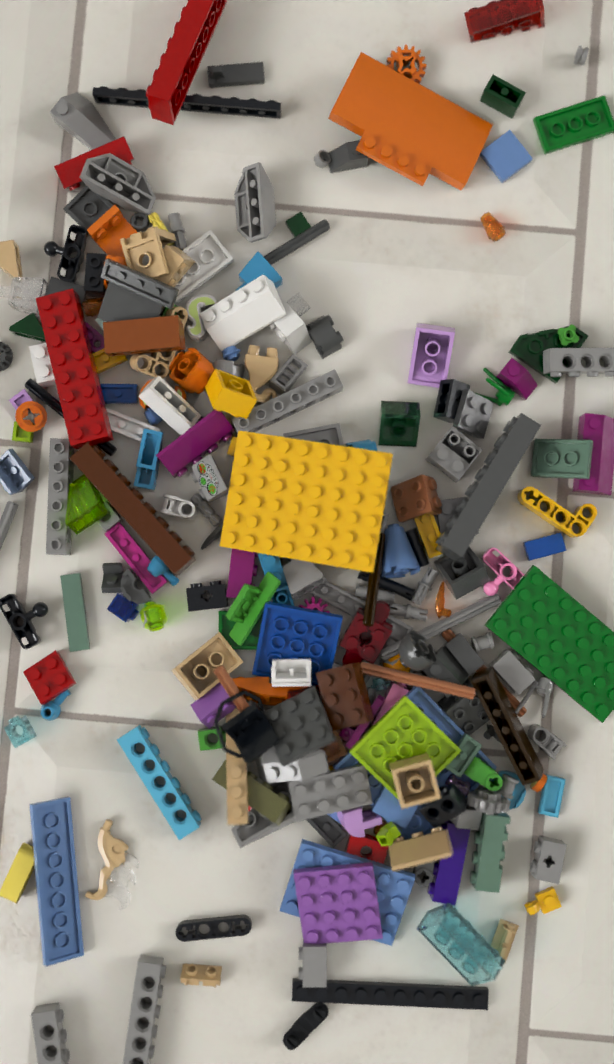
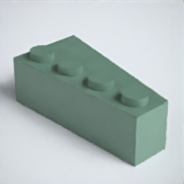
(489, 852)

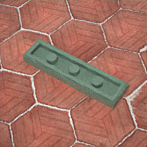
(75, 612)

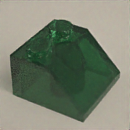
(399, 423)

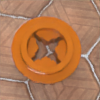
(22, 412)

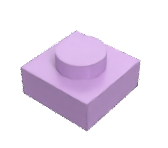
(20, 398)

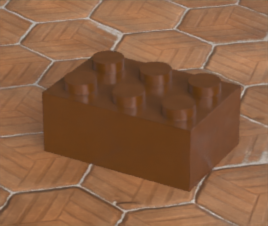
(345, 696)

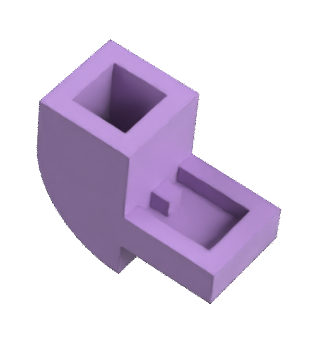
(356, 821)

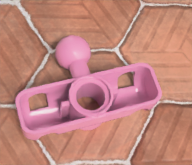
(497, 565)

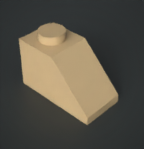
(10, 258)

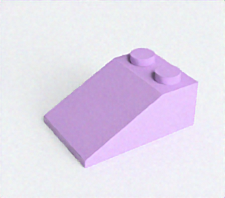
(431, 354)

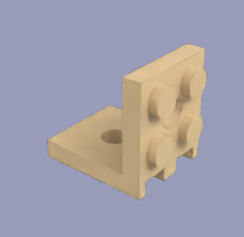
(149, 244)

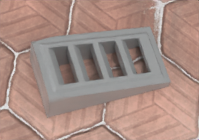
(278, 383)

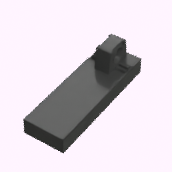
(236, 74)

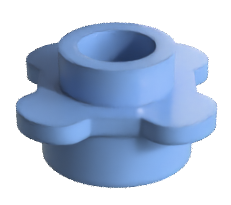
(231, 353)

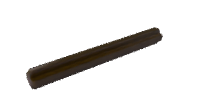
(373, 585)

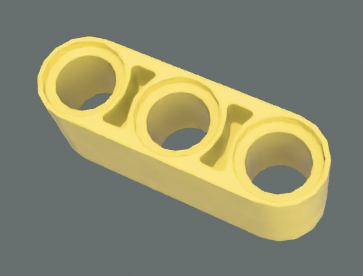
(18, 874)

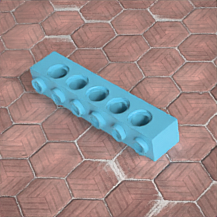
(169, 809)

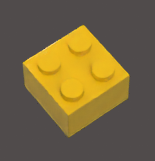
(230, 394)

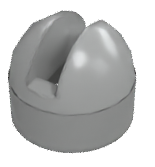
(320, 156)

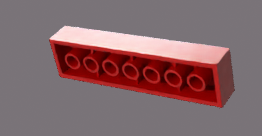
(182, 58)
(74, 368)

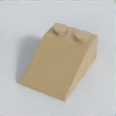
(197, 669)

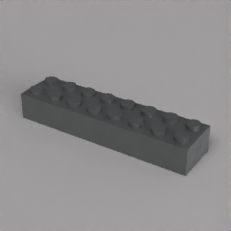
(487, 487)

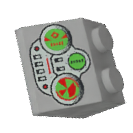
(209, 478)

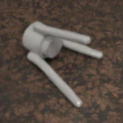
(544, 688)

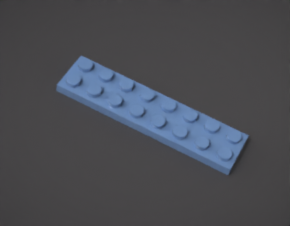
(56, 880)

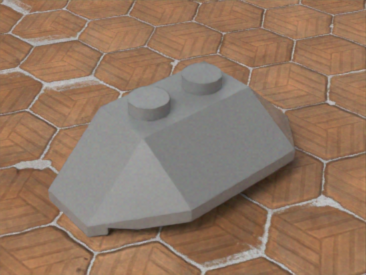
(118, 183)
(255, 203)
(301, 769)

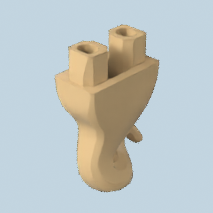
(261, 371)

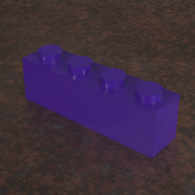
(448, 870)

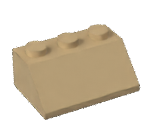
(420, 848)

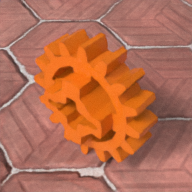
(406, 57)

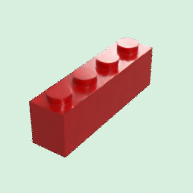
(71, 169)

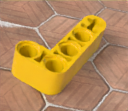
(554, 508)

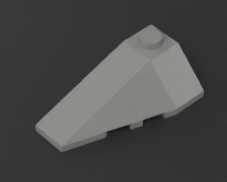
(82, 121)
(259, 825)

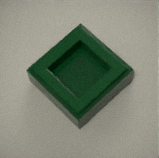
(297, 224)

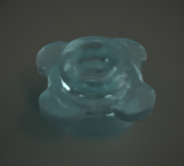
(380, 684)

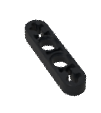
(213, 926)

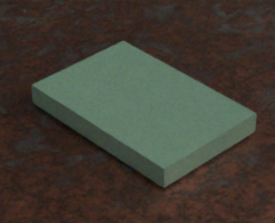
(562, 458)

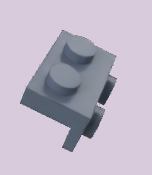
(14, 473)

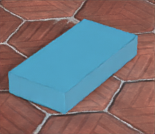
(551, 796)

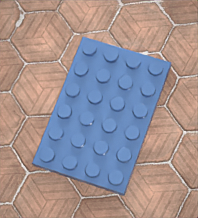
(391, 886)

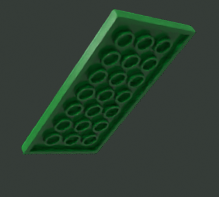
(559, 640)

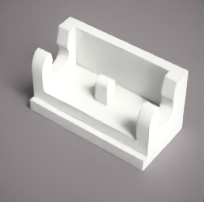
(291, 672)

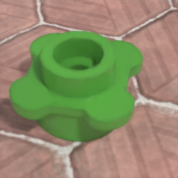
(562, 332)

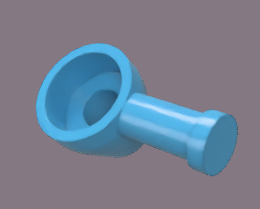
(158, 567)
(54, 706)

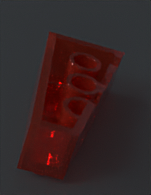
(503, 18)

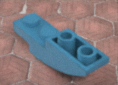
(273, 564)

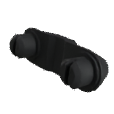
(305, 1025)

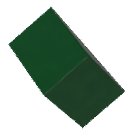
(29, 327)

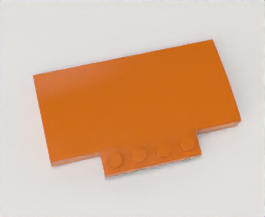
(409, 125)

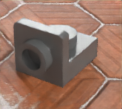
(112, 577)

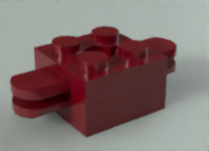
(365, 641)

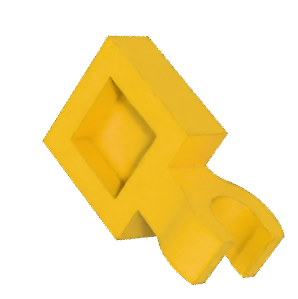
(545, 900)

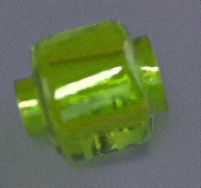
(153, 616)

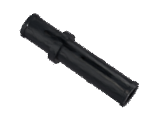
(390, 585)

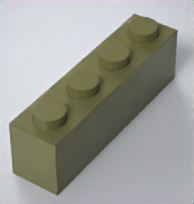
(260, 796)

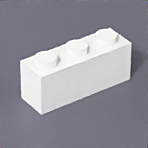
(169, 405)

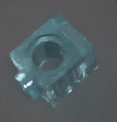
(15, 738)

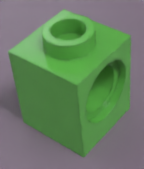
(204, 742)

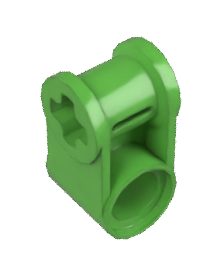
(481, 773)

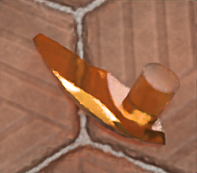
(439, 603)

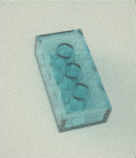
(461, 944)

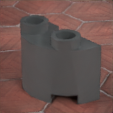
(324, 336)
(130, 589)

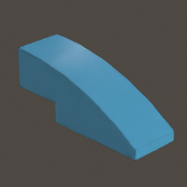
(147, 461)

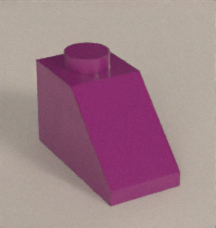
(517, 378)

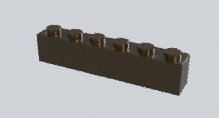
(507, 726)

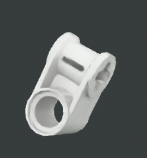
(175, 507)

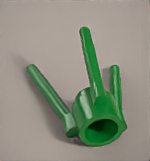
(504, 393)

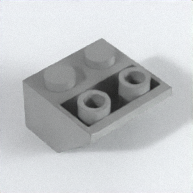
(454, 454)

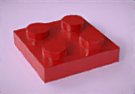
(49, 677)

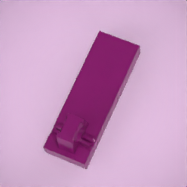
(351, 734)

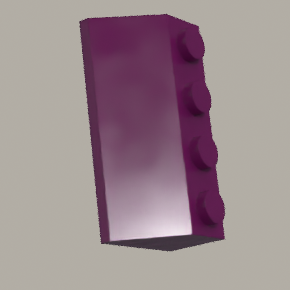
(601, 431)
(195, 443)

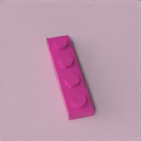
(134, 556)

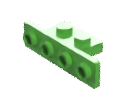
(250, 605)

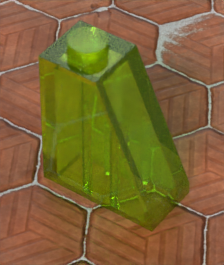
(83, 505)

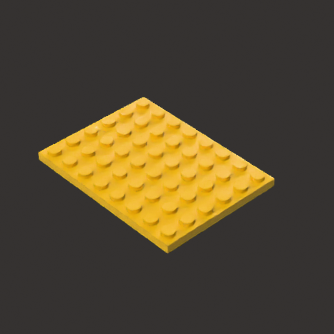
(306, 500)

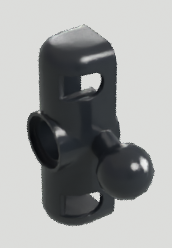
(71, 265)
(27, 629)

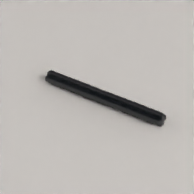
(56, 406)

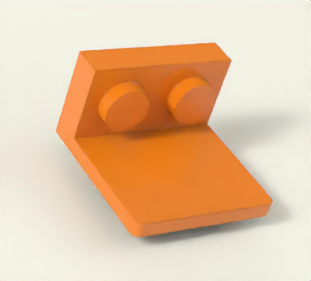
(109, 230)

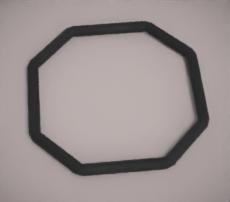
(219, 713)

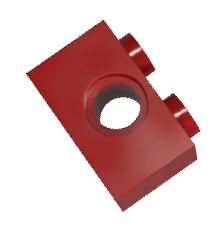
(355, 844)

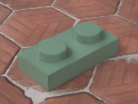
(469, 749)

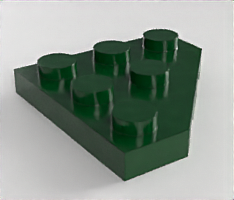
(530, 348)

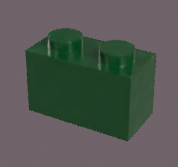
(502, 96)

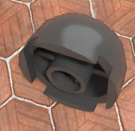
(416, 653)

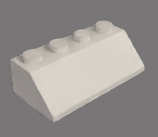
(243, 313)

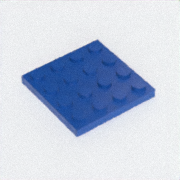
(296, 634)

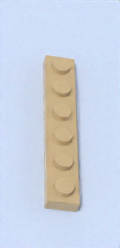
(236, 782)

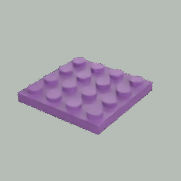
(338, 903)

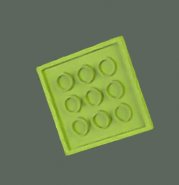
(402, 735)

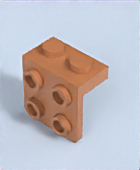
(416, 498)

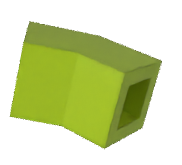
(388, 834)

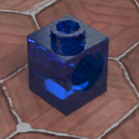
(123, 608)

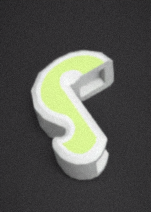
(194, 308)

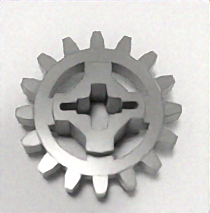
(488, 801)

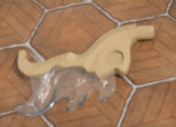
(117, 868)

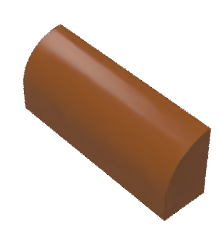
(143, 336)

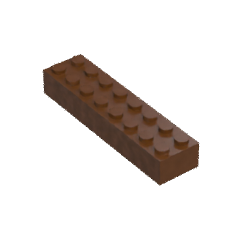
(131, 507)

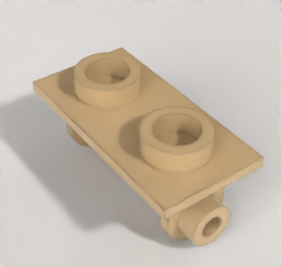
(504, 937)
(193, 973)

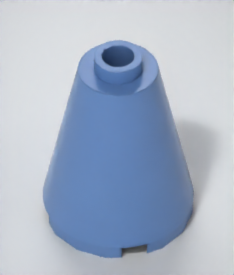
(398, 554)

